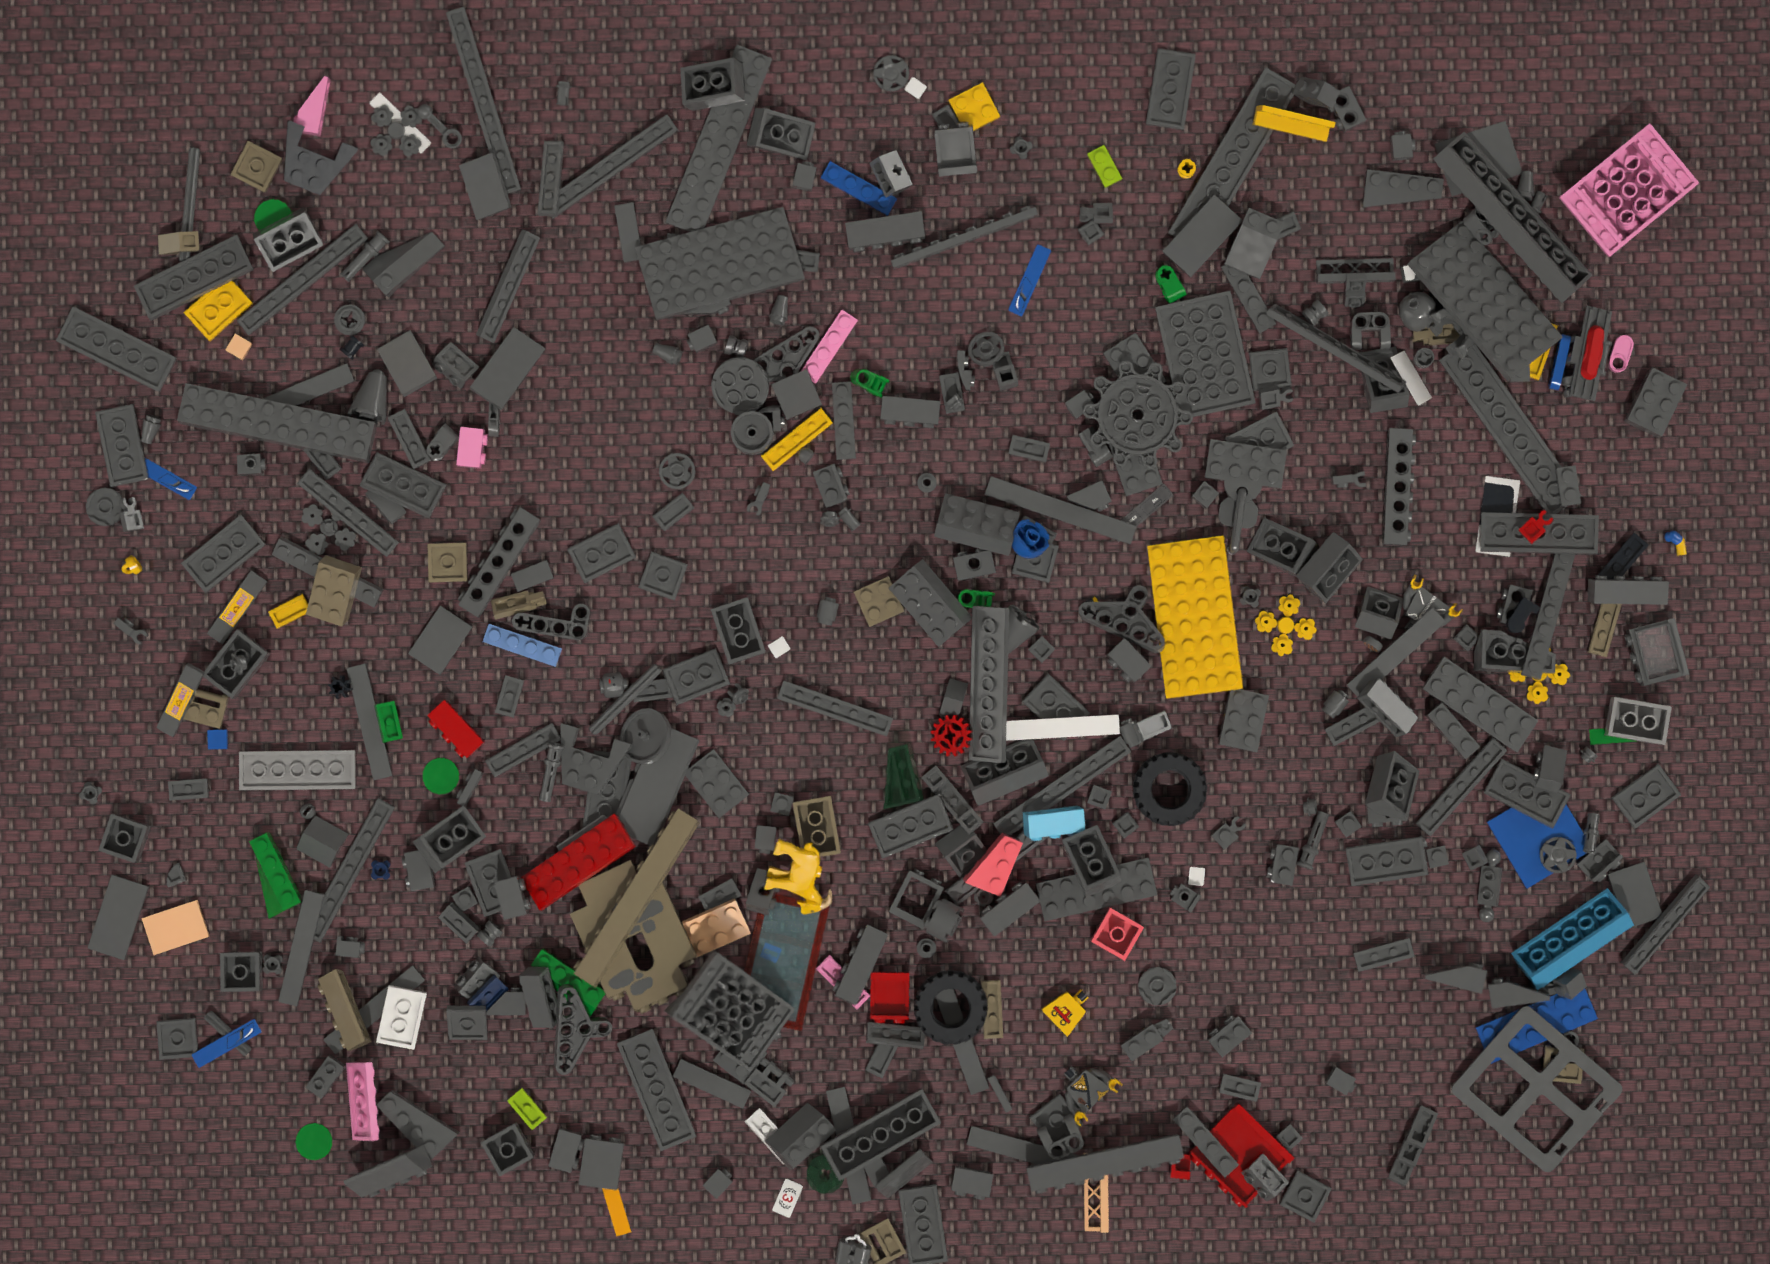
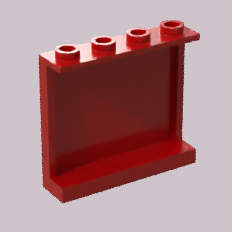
(1245, 1143)

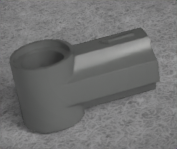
(1097, 454)

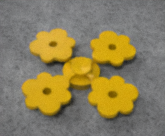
(1285, 625)
(1537, 686)

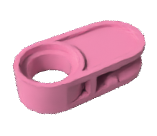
(1621, 349)

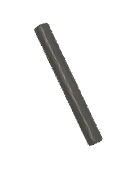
(625, 699)

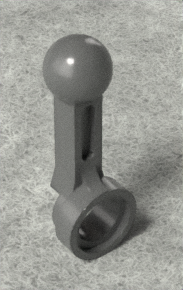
(425, 112)

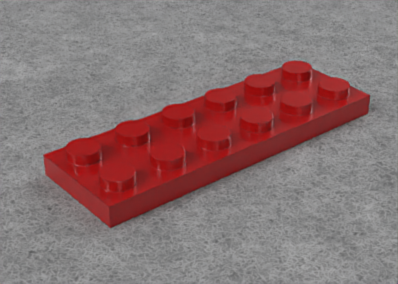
(578, 862)

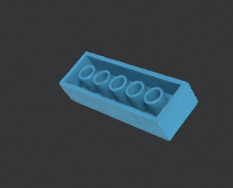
(1572, 939)

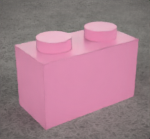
(471, 447)

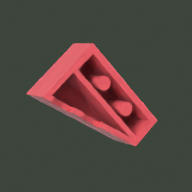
(996, 865)

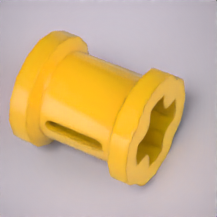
(1182, 173)

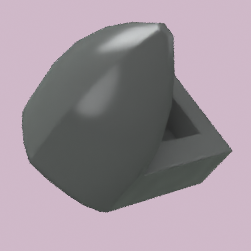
(778, 420)

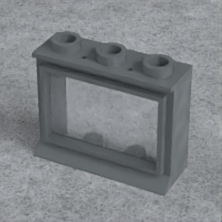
(1656, 652)

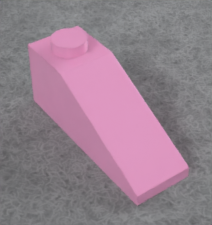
(313, 110)

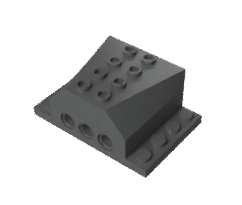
(731, 1011)

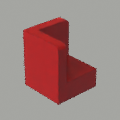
(1182, 1169)

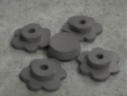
(396, 131)
(328, 528)

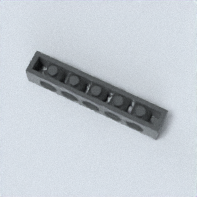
(1389, 535)
(509, 557)

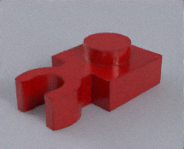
(1533, 529)

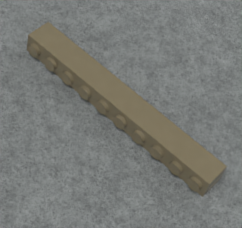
(636, 898)

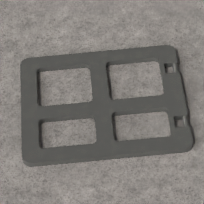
(1539, 1084)

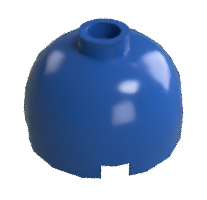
(1030, 539)

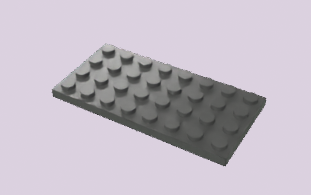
(719, 263)
(1485, 301)

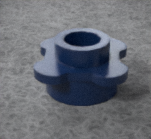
(385, 869)

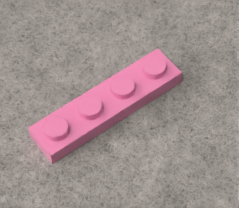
(829, 345)

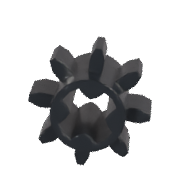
(334, 687)

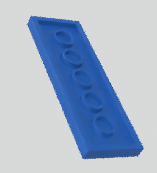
(1558, 1011)

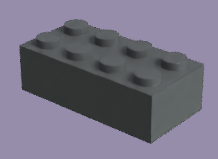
(976, 524)
(930, 602)

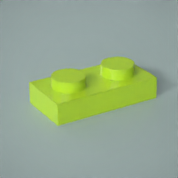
(1104, 166)
(527, 1109)

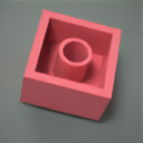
(1117, 934)

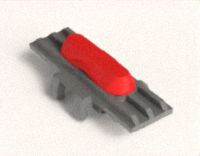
(1590, 353)

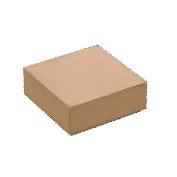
(239, 347)

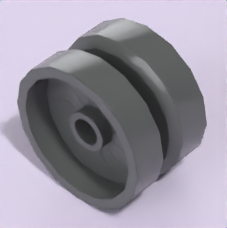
(752, 444)

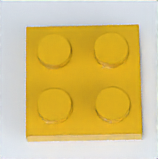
(974, 107)

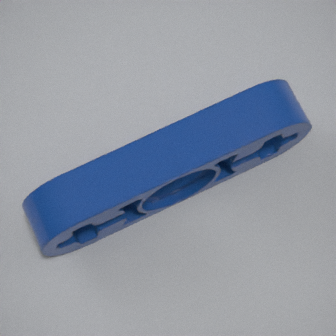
(1559, 362)

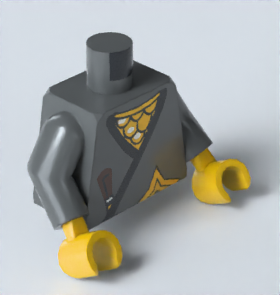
(1086, 1090)

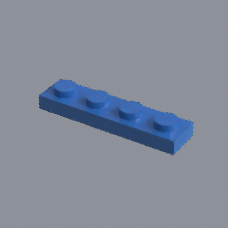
(858, 188)

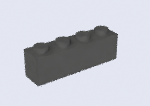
(1628, 590)
(860, 965)

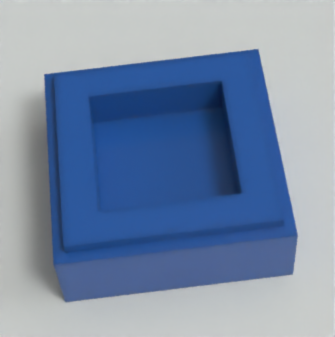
(217, 739)

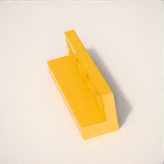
(1292, 123)

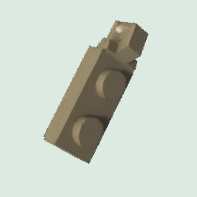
(1428, 338)
(517, 603)

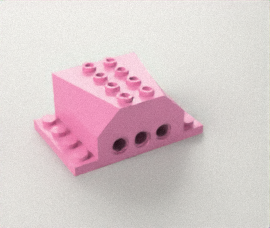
(1629, 190)

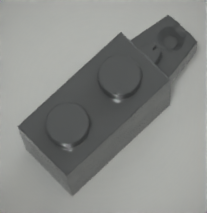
(1145, 1039)

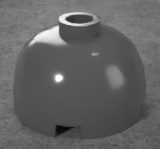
(1415, 311)

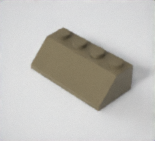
(344, 1010)

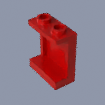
(889, 997)

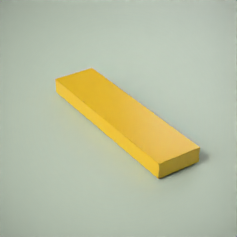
(797, 439)

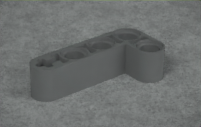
(551, 622)

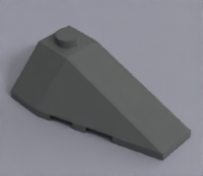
(1504, 653)

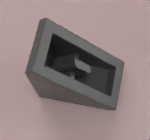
(953, 698)

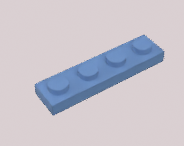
(522, 645)

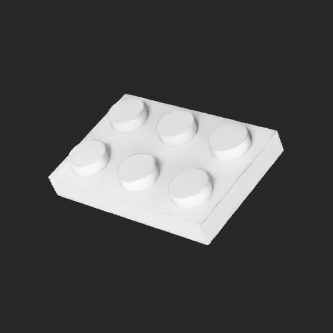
(401, 1017)

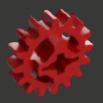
(950, 728)

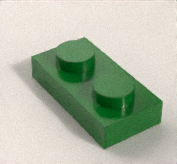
(388, 721)

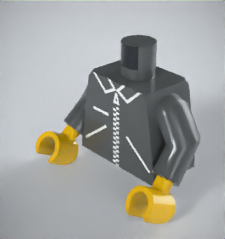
(1419, 601)

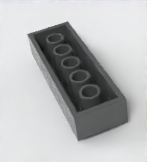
(879, 1134)

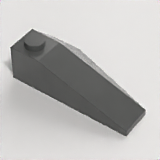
(398, 265)

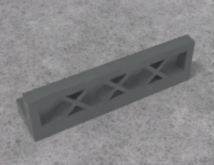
(1341, 277)

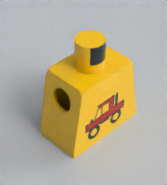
(1066, 1010)

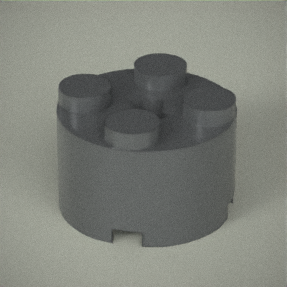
(944, 920)

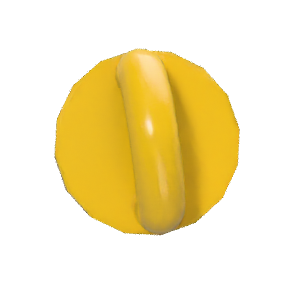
(133, 564)

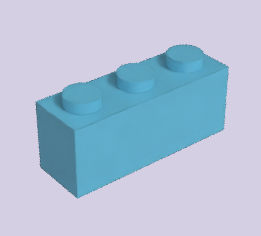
(1053, 822)

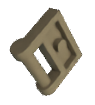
(207, 714)
(1570, 1074)
(887, 1239)

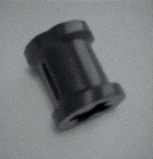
(352, 347)

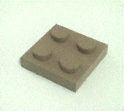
(256, 167)
(447, 562)
(878, 602)

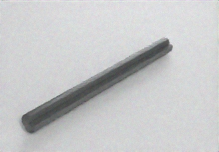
(190, 195)

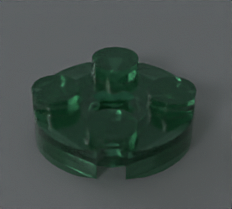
(818, 1183)

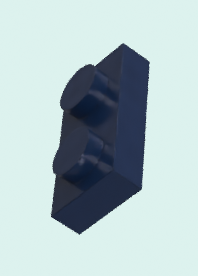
(488, 993)

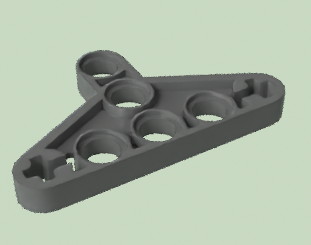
(790, 358)
(1117, 615)
(576, 1039)

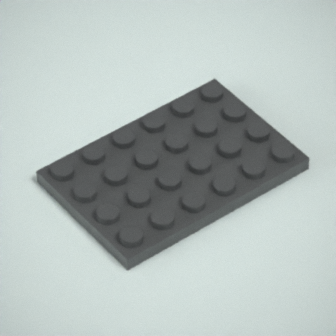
(1206, 353)

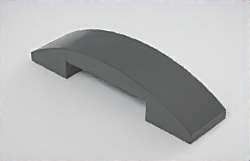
(952, 800)

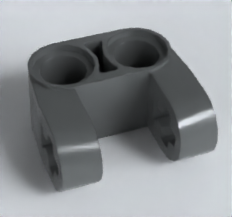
(1369, 318)
(1064, 1142)

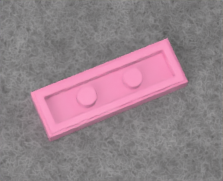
(832, 972)

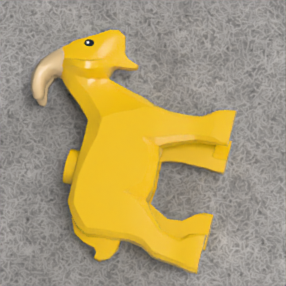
(800, 877)

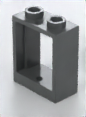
(907, 916)

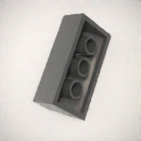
(885, 231)
(994, 779)
(390, 1172)

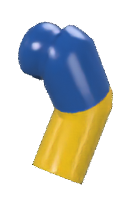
(1678, 540)

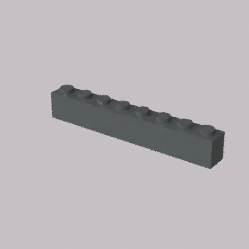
(1105, 1162)

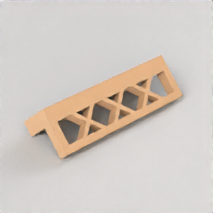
(1104, 1216)

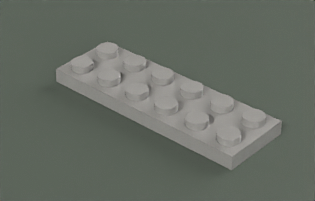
(297, 770)

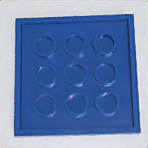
(1523, 838)

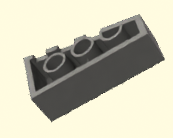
(417, 1123)

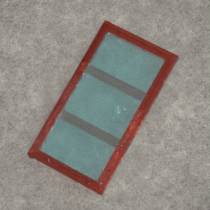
(787, 953)

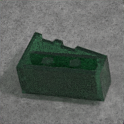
(902, 778)

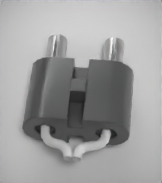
(851, 1252)

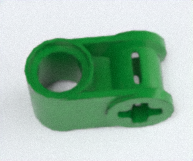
(1171, 288)
(872, 382)
(977, 598)

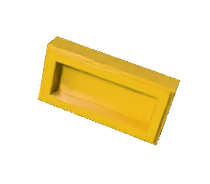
(289, 611)

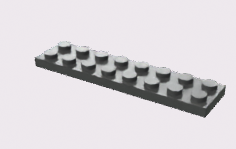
(989, 684)

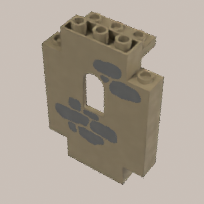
(660, 929)

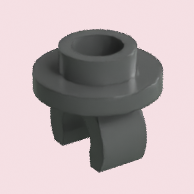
(740, 696)

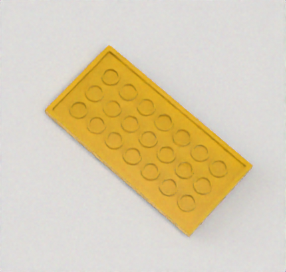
(1195, 617)

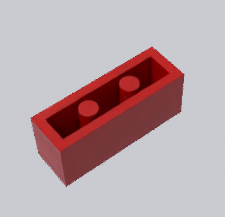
(455, 729)

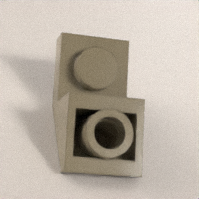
(178, 242)

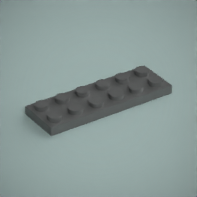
(193, 277)
(116, 349)
(1563, 536)
(1479, 704)
(1065, 896)
(656, 1089)

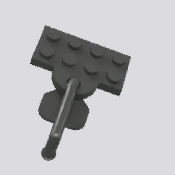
(1246, 468)

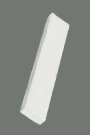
(1062, 727)

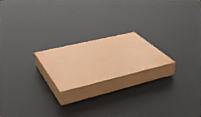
(175, 927)

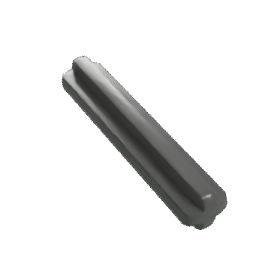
(224, 1029)

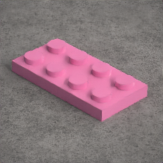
(362, 1101)

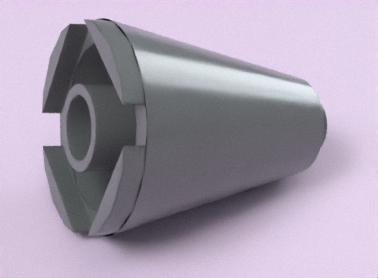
(371, 399)
(1020, 627)

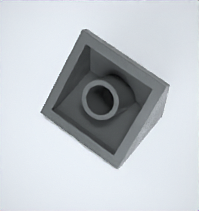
(322, 841)

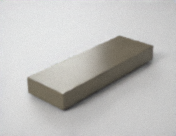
(1604, 629)
(993, 1024)

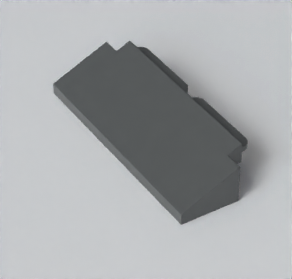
(655, 789)

